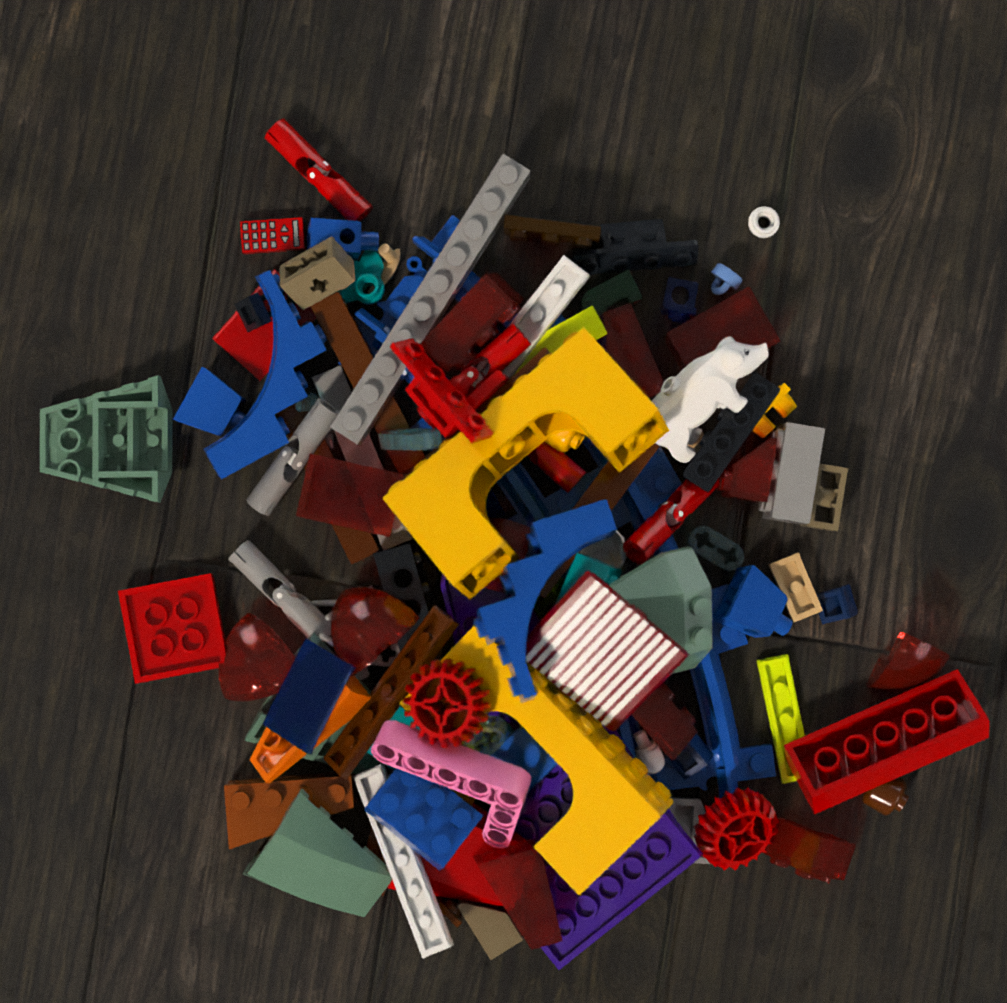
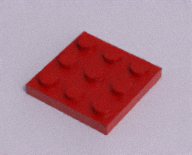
(173, 628)

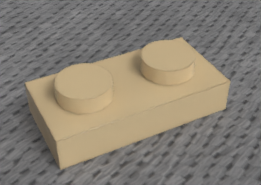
(796, 585)

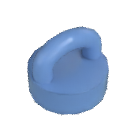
(725, 275)

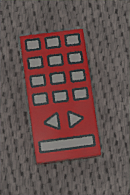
(272, 235)

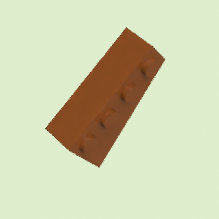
(258, 807)

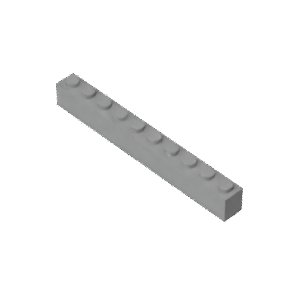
(433, 297)

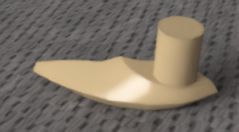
(391, 263)

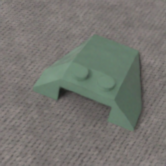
(674, 598)

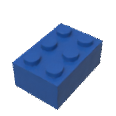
(424, 815)

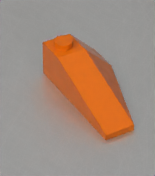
(276, 755)

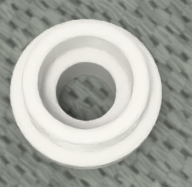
(764, 212)

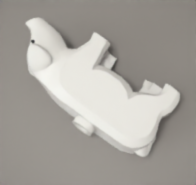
(700, 389)

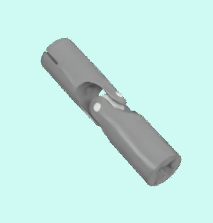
(296, 453)
(293, 604)

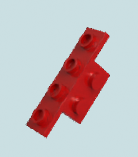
(437, 396)

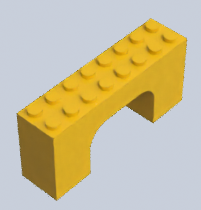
(567, 391)
(611, 790)

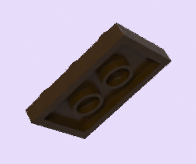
(551, 232)

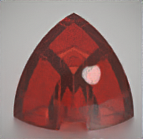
(366, 624)
(254, 661)
(908, 665)

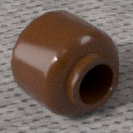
(887, 797)

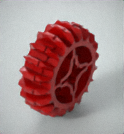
(442, 728)
(736, 828)

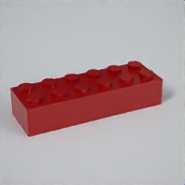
(887, 741)

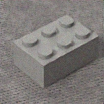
(794, 473)

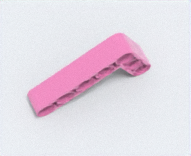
(461, 770)

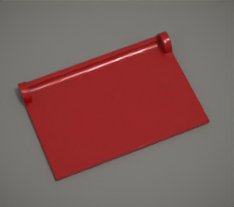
(254, 348)

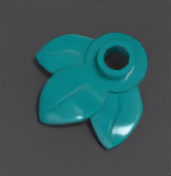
(367, 273)

